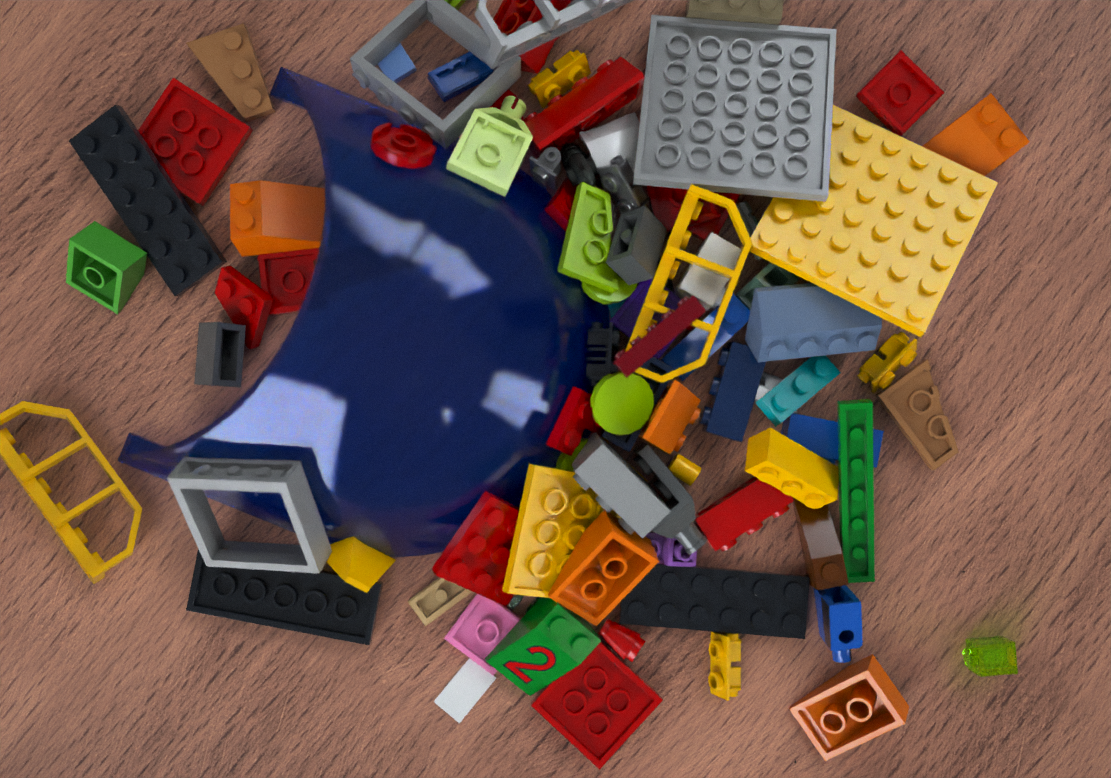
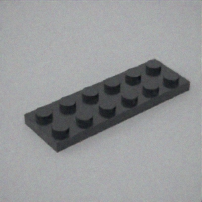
(147, 200)
(286, 600)
(719, 601)

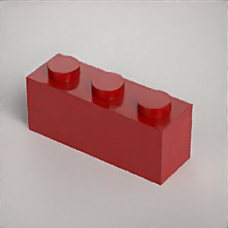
(740, 512)

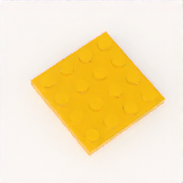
(547, 529)

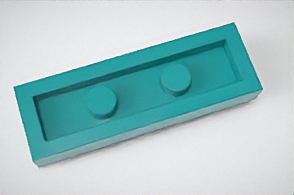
(797, 388)

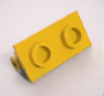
(569, 70)
(898, 354)
(724, 679)

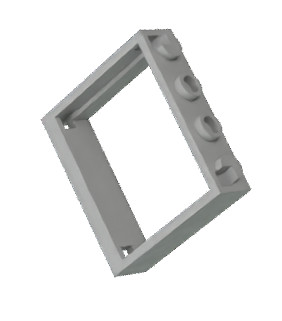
(410, 109)
(281, 476)

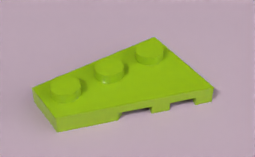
(589, 239)

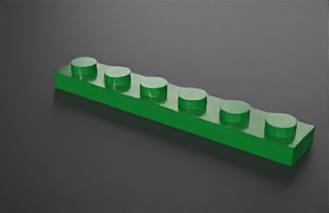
(856, 488)

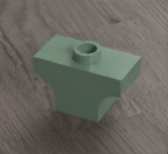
(768, 277)

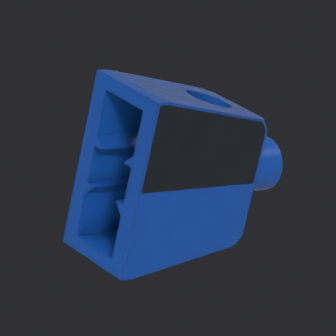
(839, 621)

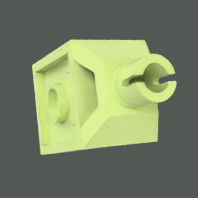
(492, 146)

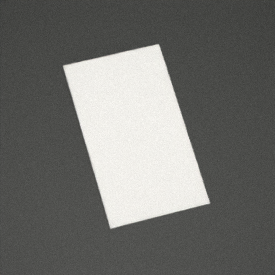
(464, 690)

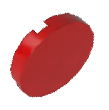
(403, 146)

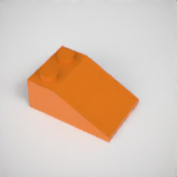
(980, 137)
(275, 217)
(670, 417)
(602, 569)
(851, 708)

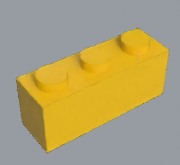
(792, 468)

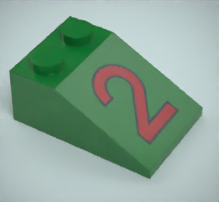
(543, 646)

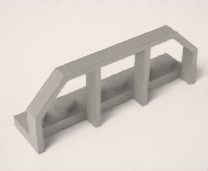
(531, 35)

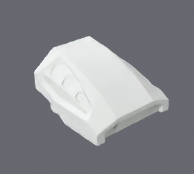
(611, 140)

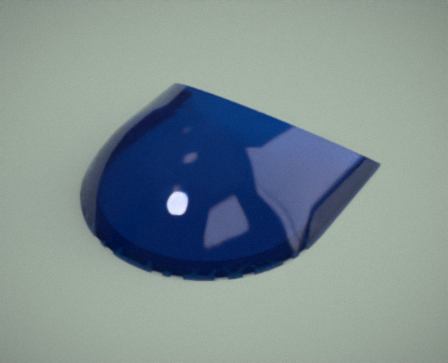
(419, 352)

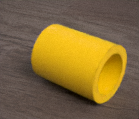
(684, 469)

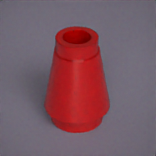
(622, 639)

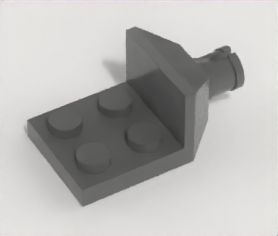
(679, 521)

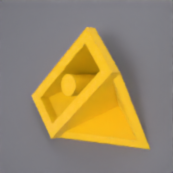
(358, 563)

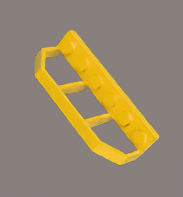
(668, 268)
(56, 513)

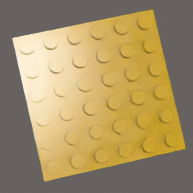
(887, 228)

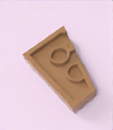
(236, 70)
(917, 412)

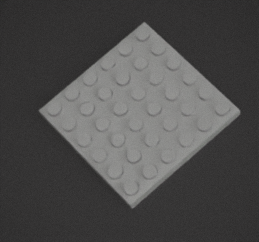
(737, 108)

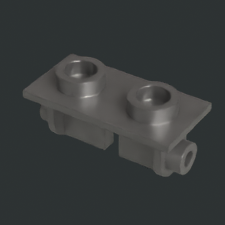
(546, 168)
(617, 180)

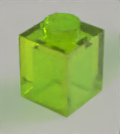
(990, 656)

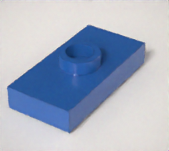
(458, 76)

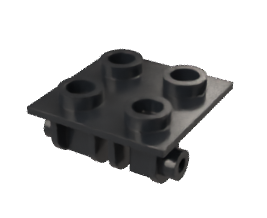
(608, 338)

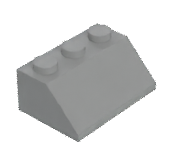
(618, 487)

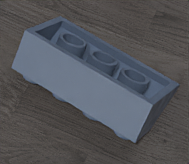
(807, 323)

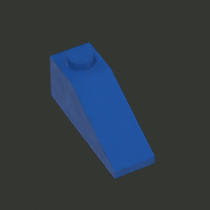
(691, 345)

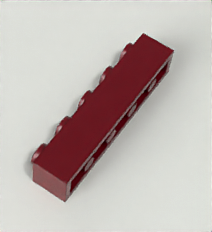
(658, 335)

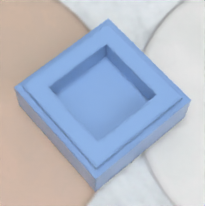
(397, 64)

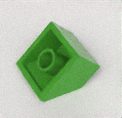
(104, 266)

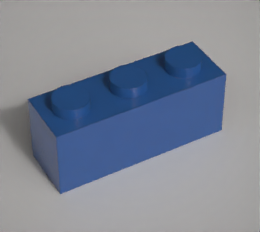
(822, 436)

